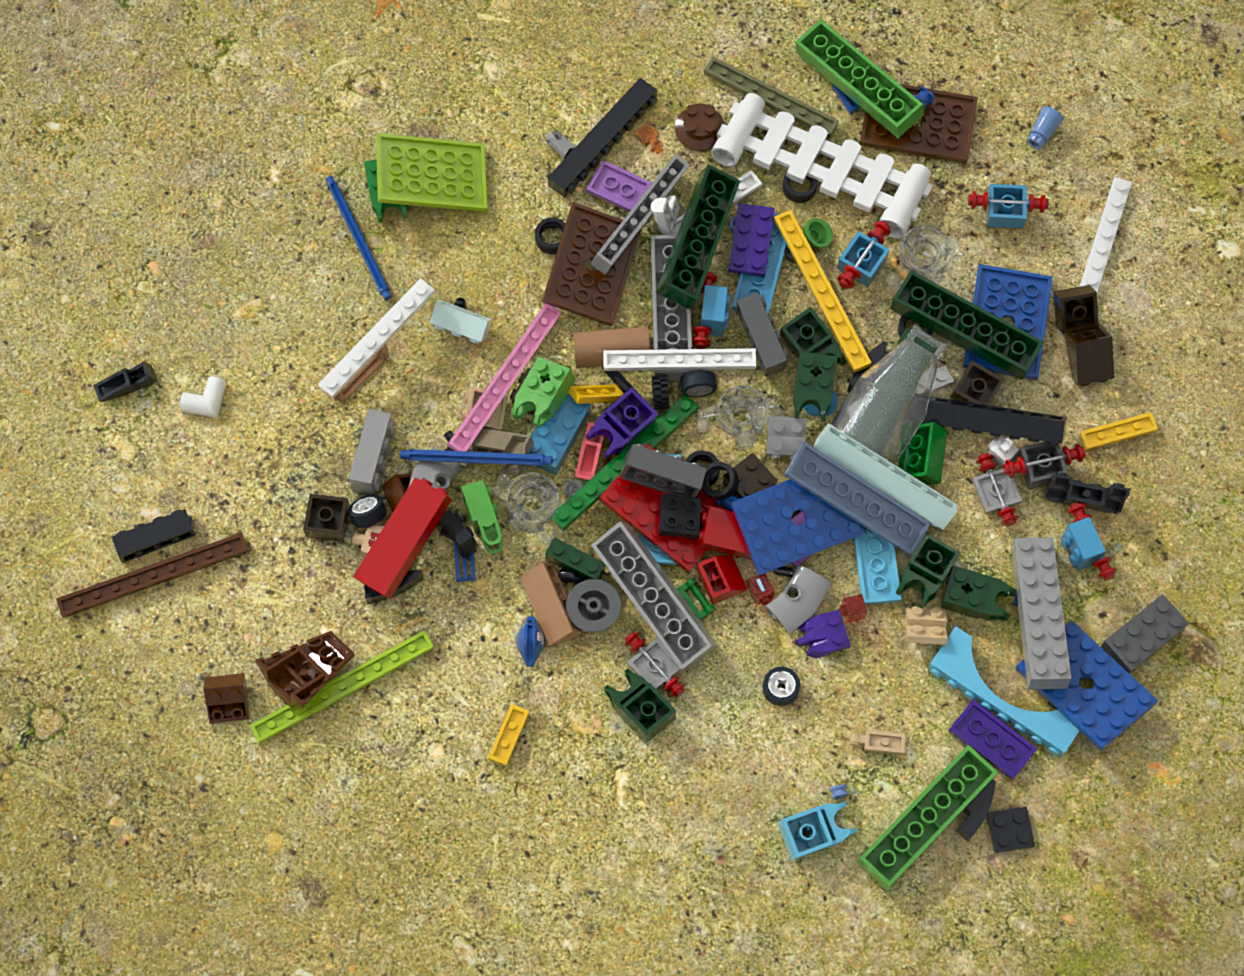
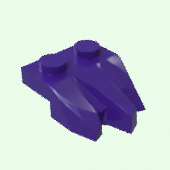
(824, 634)

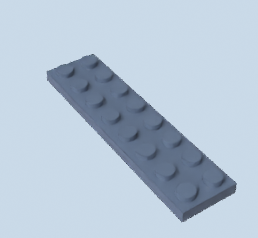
(857, 498)

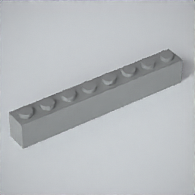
(639, 215)

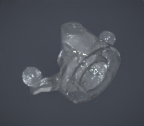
(932, 244)
(736, 401)
(524, 489)

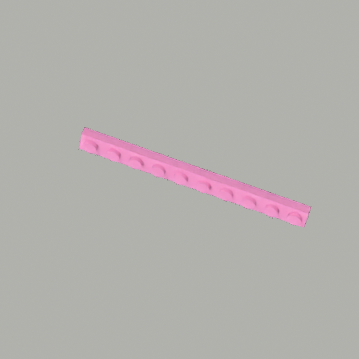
(504, 378)

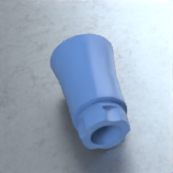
(1045, 126)

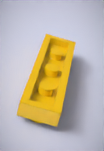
(1118, 431)

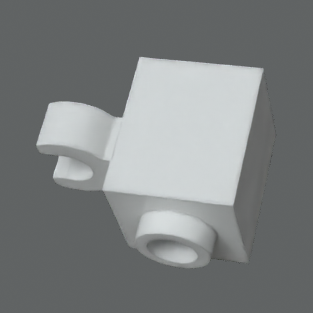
(1002, 450)

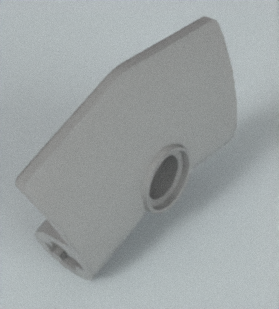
(436, 472)
(795, 611)

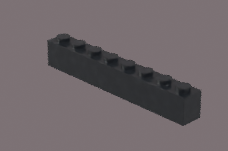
(602, 138)
(996, 420)

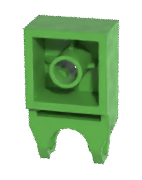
(543, 391)
(483, 514)

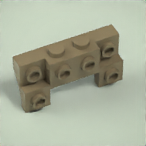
(501, 442)

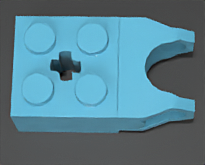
(821, 828)

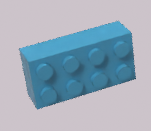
(560, 433)

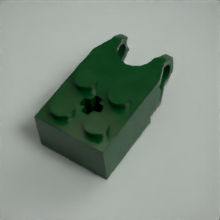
(820, 338)
(812, 389)
(928, 568)
(981, 597)
(637, 701)

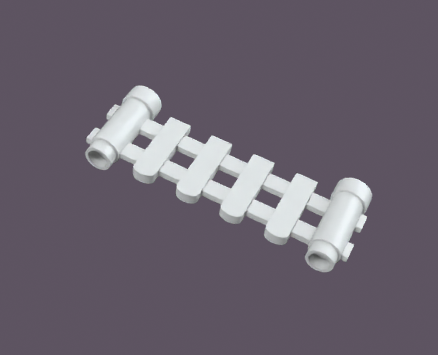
(749, 113)

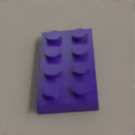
(751, 240)
(992, 739)

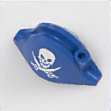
(530, 641)

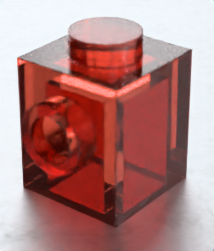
(853, 608)

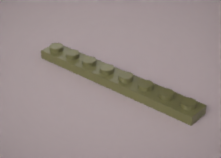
(773, 97)

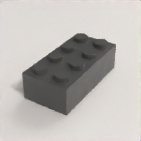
(761, 334)
(662, 471)
(1145, 634)

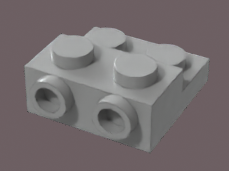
(785, 436)

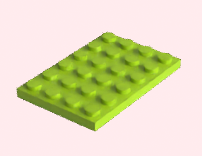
(431, 172)

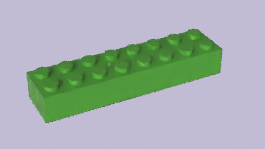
(859, 78)
(927, 817)

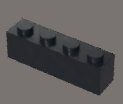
(153, 535)

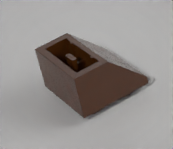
(226, 698)

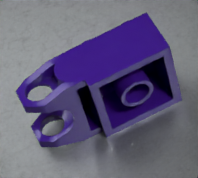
(619, 426)

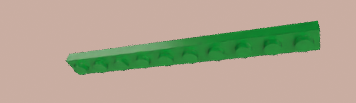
(595, 487)

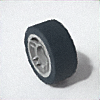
(698, 383)

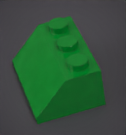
(925, 454)

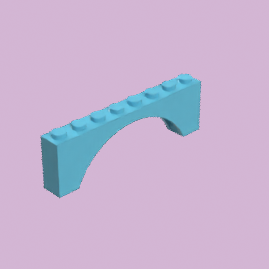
(956, 666)

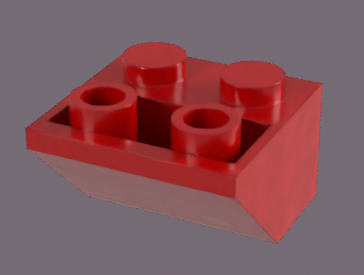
(721, 578)

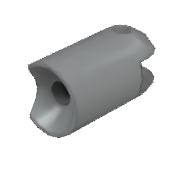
(559, 143)

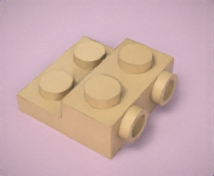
(496, 419)
(926, 626)

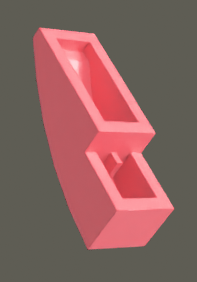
(589, 455)

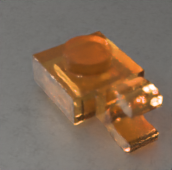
(649, 135)

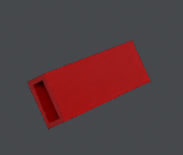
(403, 537)

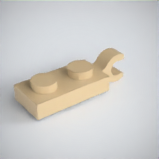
(880, 741)

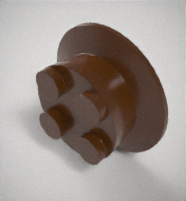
(698, 126)

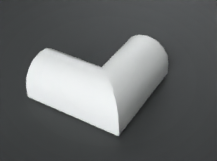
(665, 213)
(208, 403)

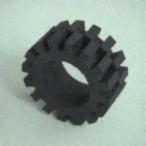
(660, 392)

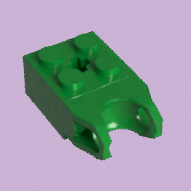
(378, 207)

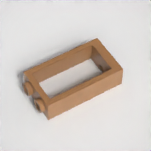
(363, 374)

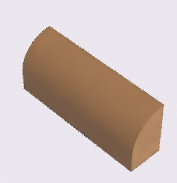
(590, 345)
(549, 603)

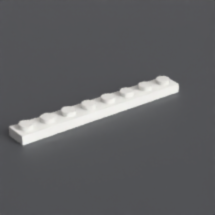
(1105, 233)
(376, 338)
(679, 359)

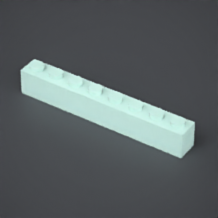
(886, 476)

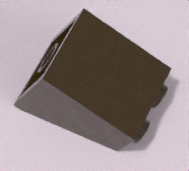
(1090, 354)

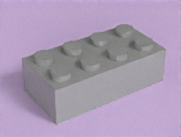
(372, 452)

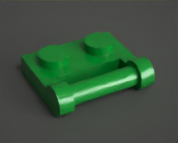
(708, 608)

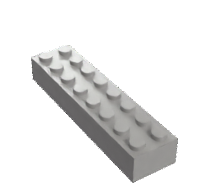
(670, 319)
(654, 595)
(1040, 613)

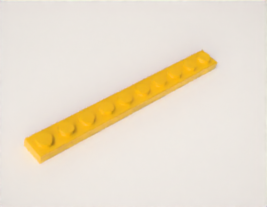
(822, 291)

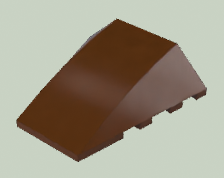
(305, 668)

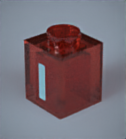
(760, 589)

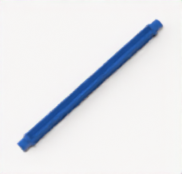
(358, 237)
(476, 457)

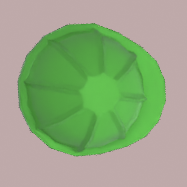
(818, 233)

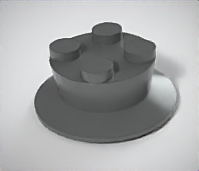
(593, 605)

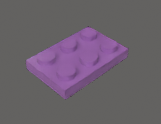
(617, 186)

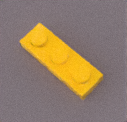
(595, 393)
(508, 735)

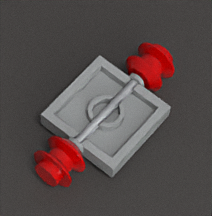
(996, 490)
(654, 664)

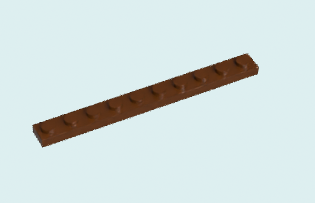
(152, 575)

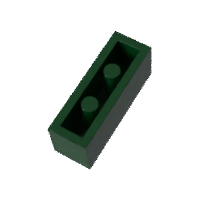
(572, 559)

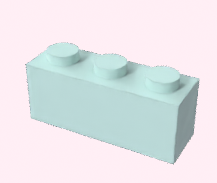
(460, 321)

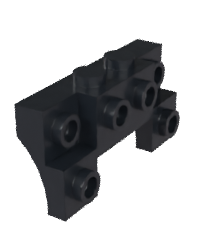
(1068, 491)

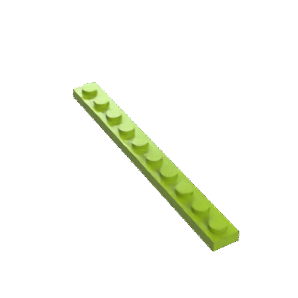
(344, 686)

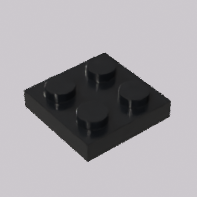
(1010, 830)

